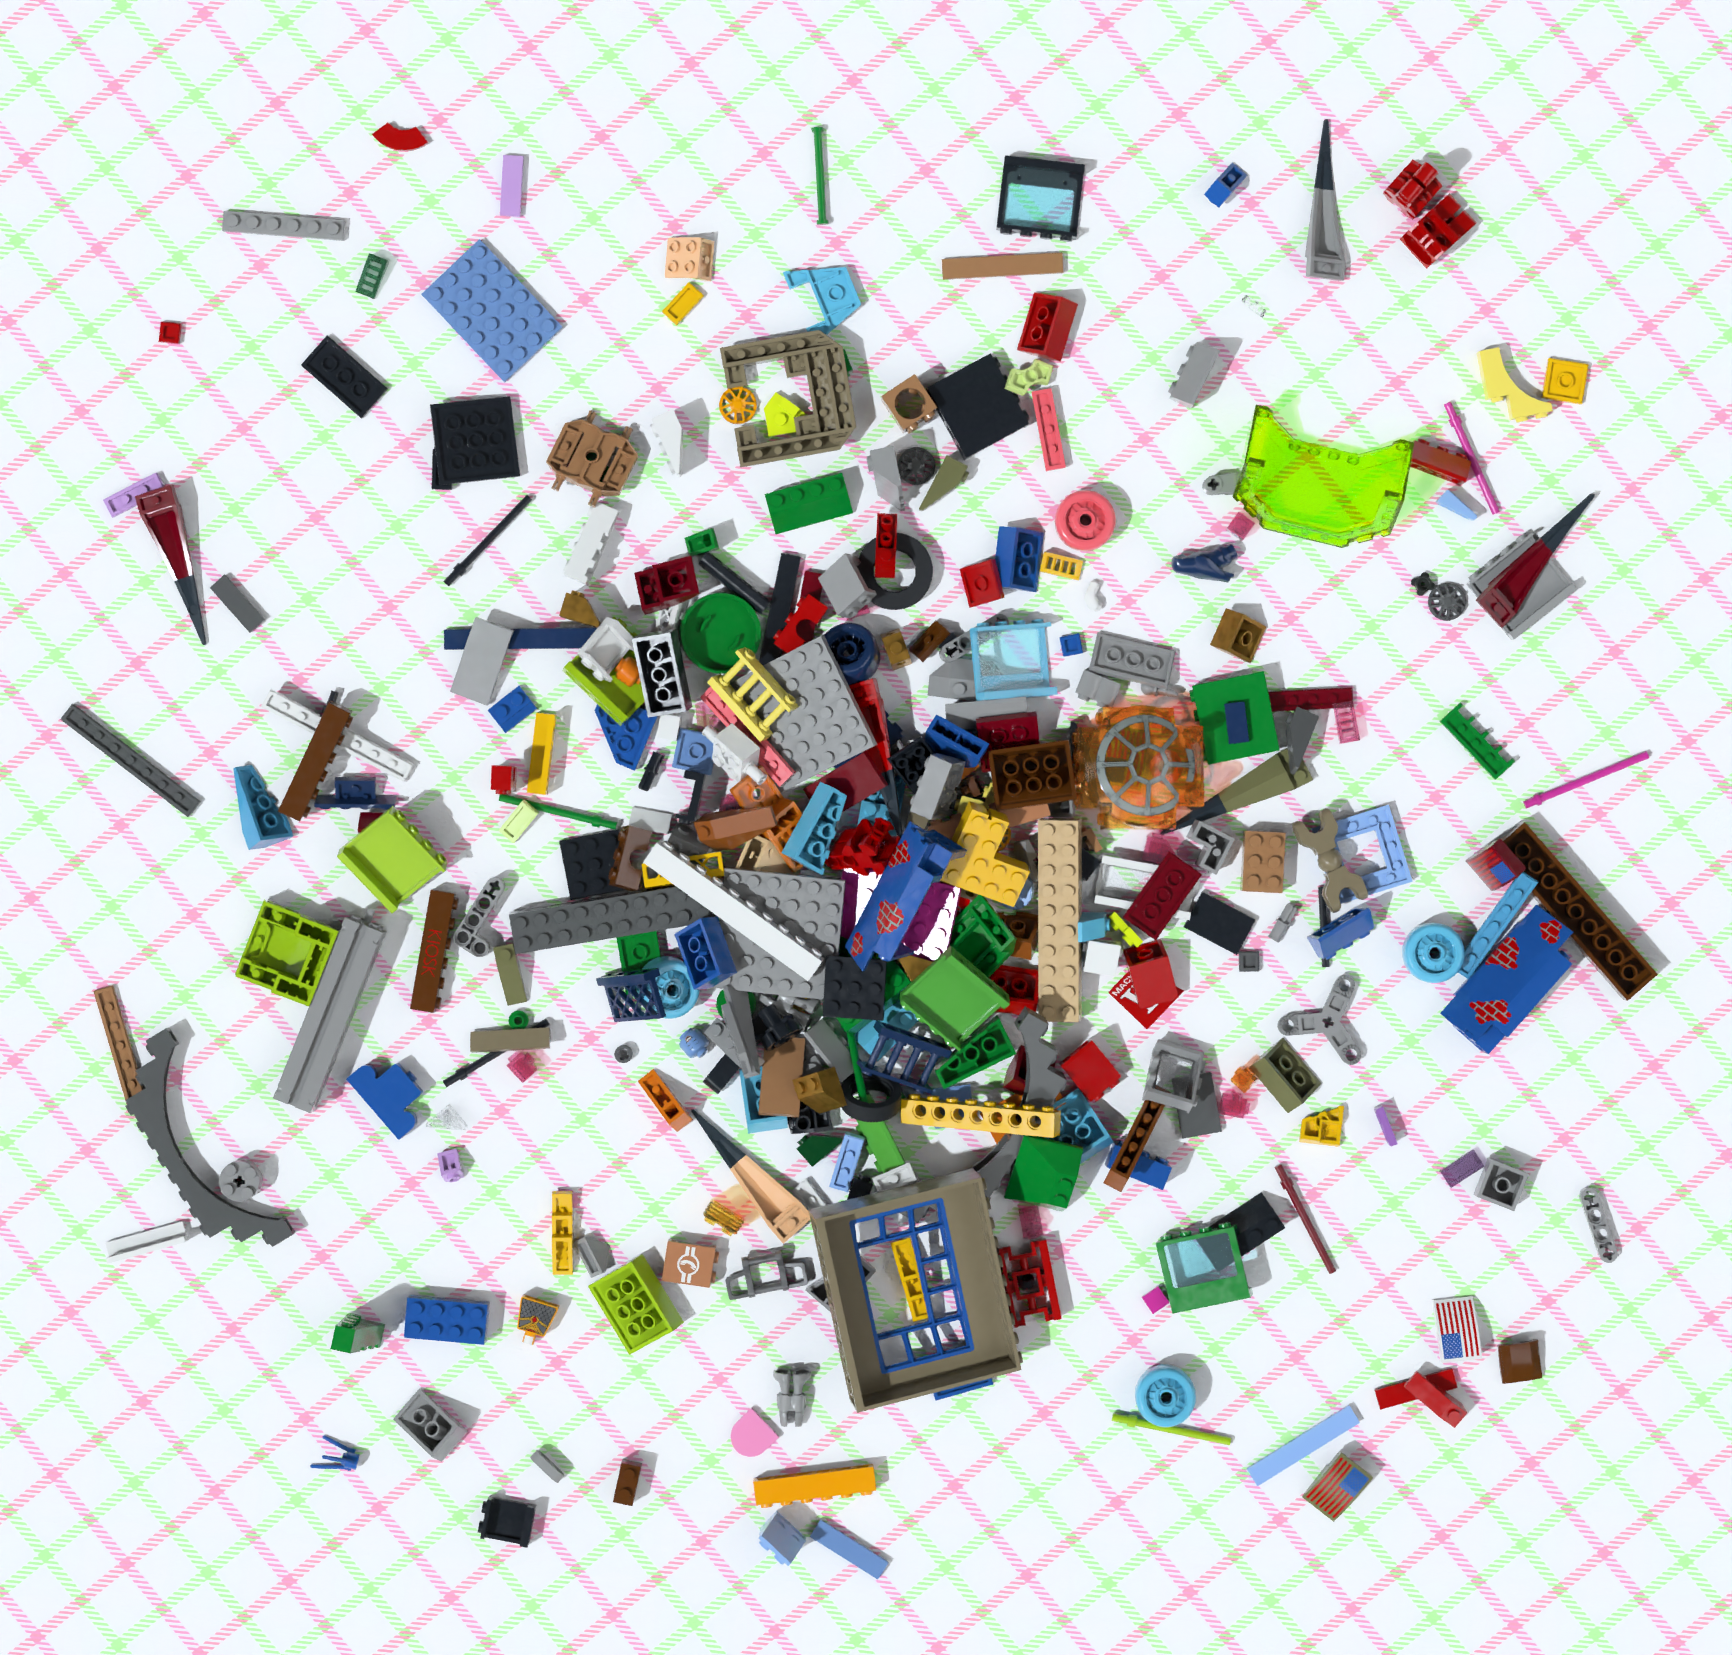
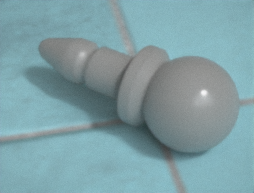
(1149, 690)

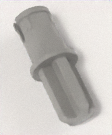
(1282, 922)

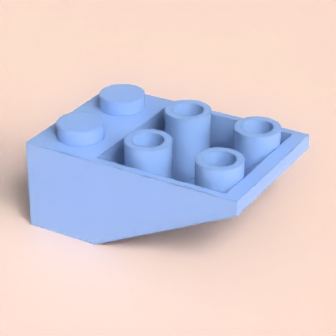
(781, 1538)

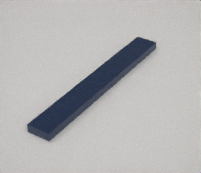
(528, 638)

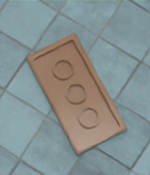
(778, 1071)

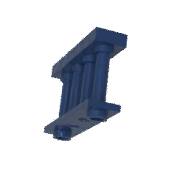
(902, 1038)

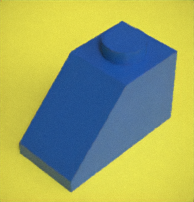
(1225, 185)

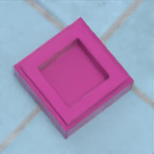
(1155, 1299)

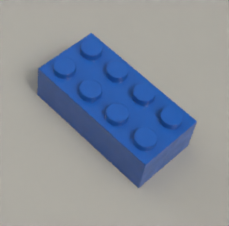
(446, 1319)

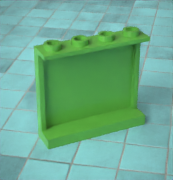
(953, 997)

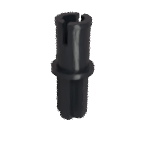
(650, 771)

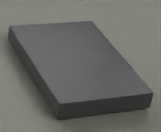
(1205, 1116)

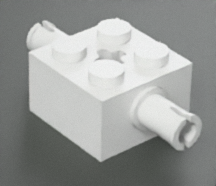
(735, 753)

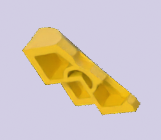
(1323, 1128)

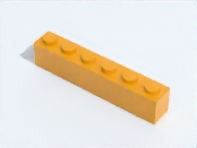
(814, 1484)

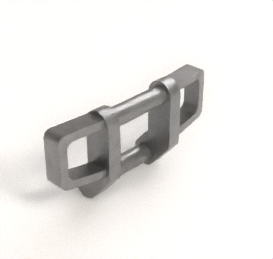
(752, 1291)

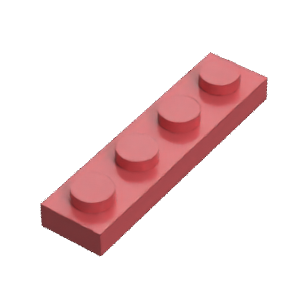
(1048, 429)

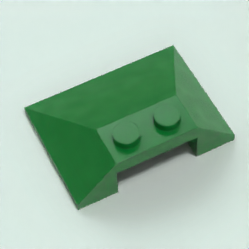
(982, 936)
(1044, 1173)

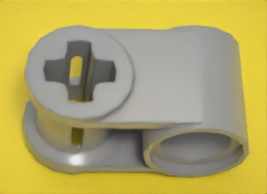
(1224, 482)

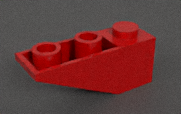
(885, 545)

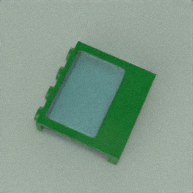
(1203, 1268)

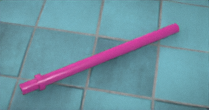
(1538, 799)

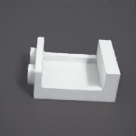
(606, 648)
(895, 1178)

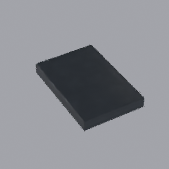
(1219, 923)

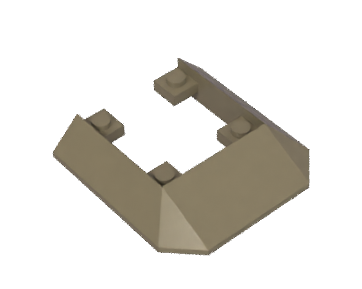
(829, 389)

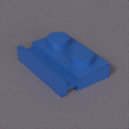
(512, 709)

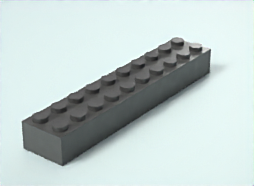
(603, 918)

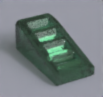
(384, 264)

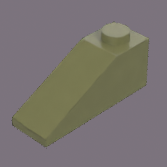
(947, 479)
(510, 974)

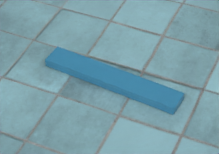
(1496, 922)

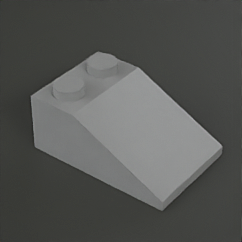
(430, 1425)

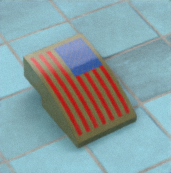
(1337, 1486)

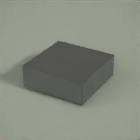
(1248, 961)

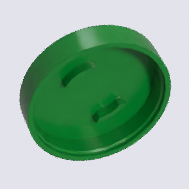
(716, 629)

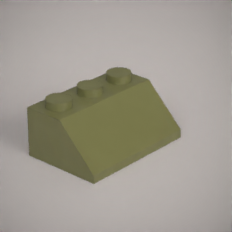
(1285, 1075)

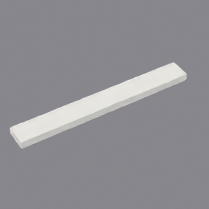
(352, 743)

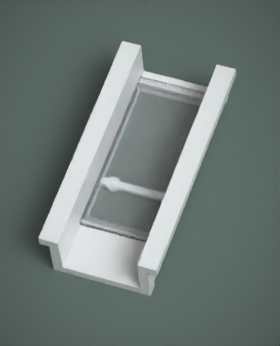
(1123, 879)

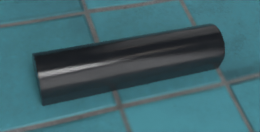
(734, 582)

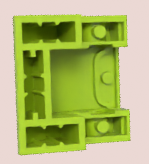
(286, 952)

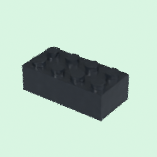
(662, 672)

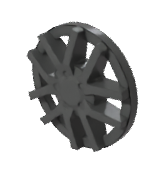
(916, 466)
(1446, 602)

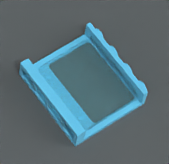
(1010, 660)

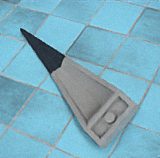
(1324, 242)

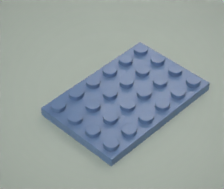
(492, 310)

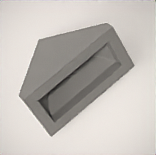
(593, 1254)

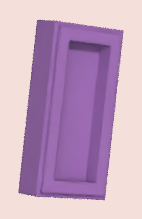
(1385, 1126)

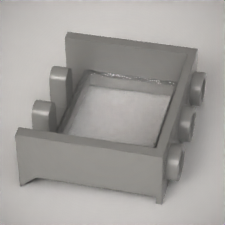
(1174, 1075)

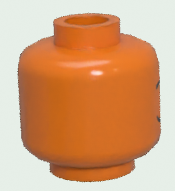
(627, 672)

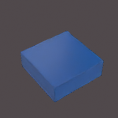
(1071, 645)

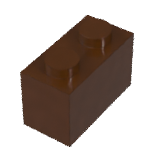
(627, 1482)

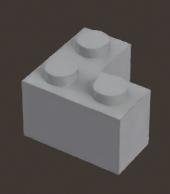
(1214, 843)

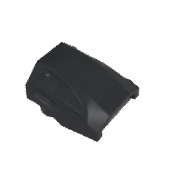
(809, 1121)

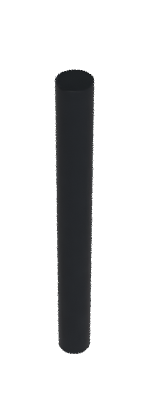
(1323, 919)

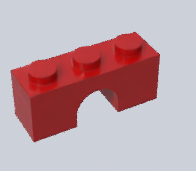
(808, 609)
(503, 779)

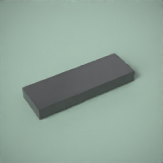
(237, 603)

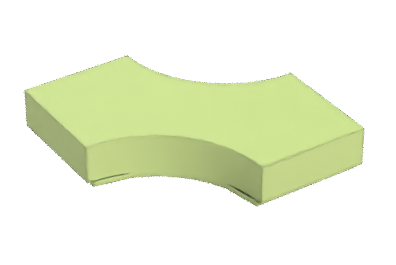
(1021, 380)

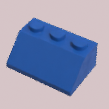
(1019, 558)
(1341, 932)

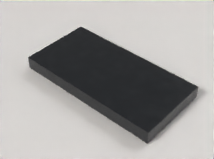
(344, 377)

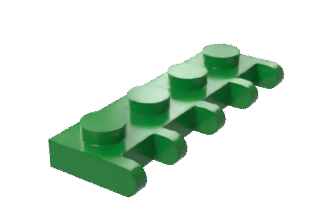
(1475, 742)

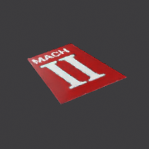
(1124, 995)

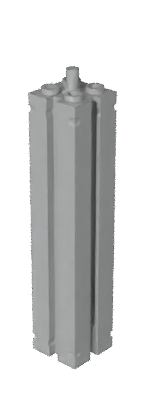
(330, 1012)

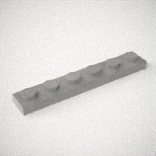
(283, 225)

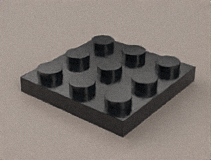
(588, 863)
(854, 992)

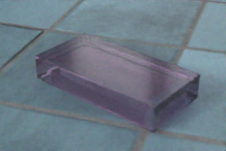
(1461, 1168)

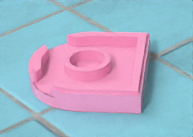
(752, 1435)

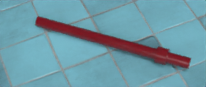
(1287, 1183)

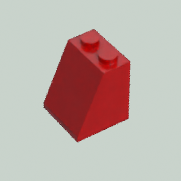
(1150, 974)
(1090, 1070)

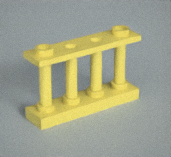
(735, 701)

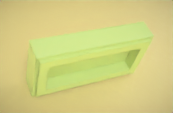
(518, 821)

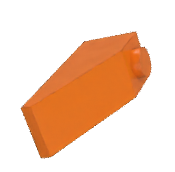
(665, 1101)

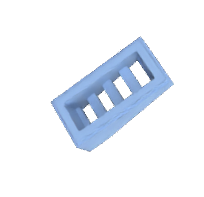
(1454, 504)

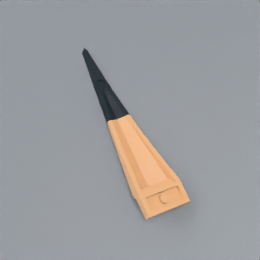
(775, 1204)

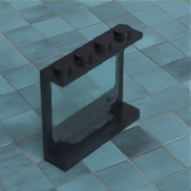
(1040, 198)

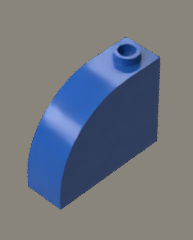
(955, 742)

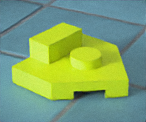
(780, 415)

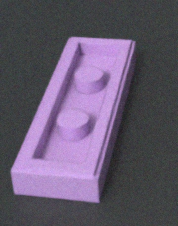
(511, 186)
(125, 499)

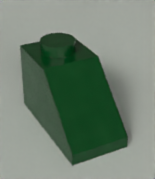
(817, 1146)

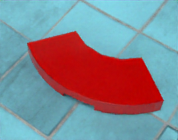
(400, 139)

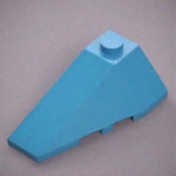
(259, 815)

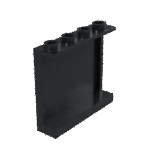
(978, 406)

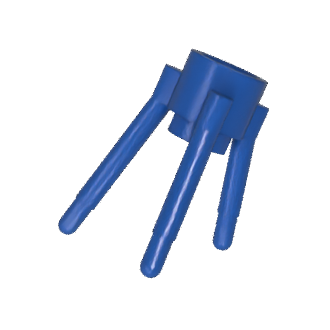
(348, 1460)

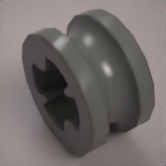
(629, 1052)

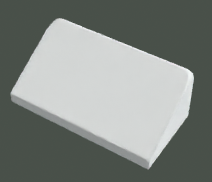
(650, 820)

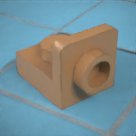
(1091, 841)

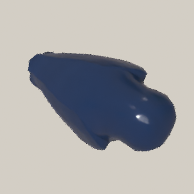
(1206, 564)

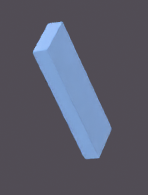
(847, 1161)

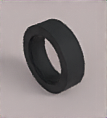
(872, 1111)

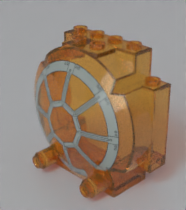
(1138, 768)

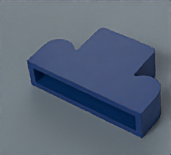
(388, 1095)

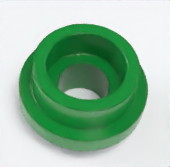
(525, 1020)

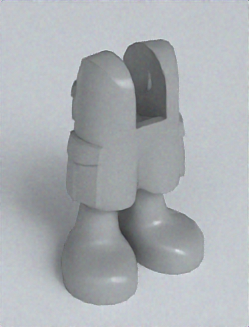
(785, 1004)
(791, 1401)

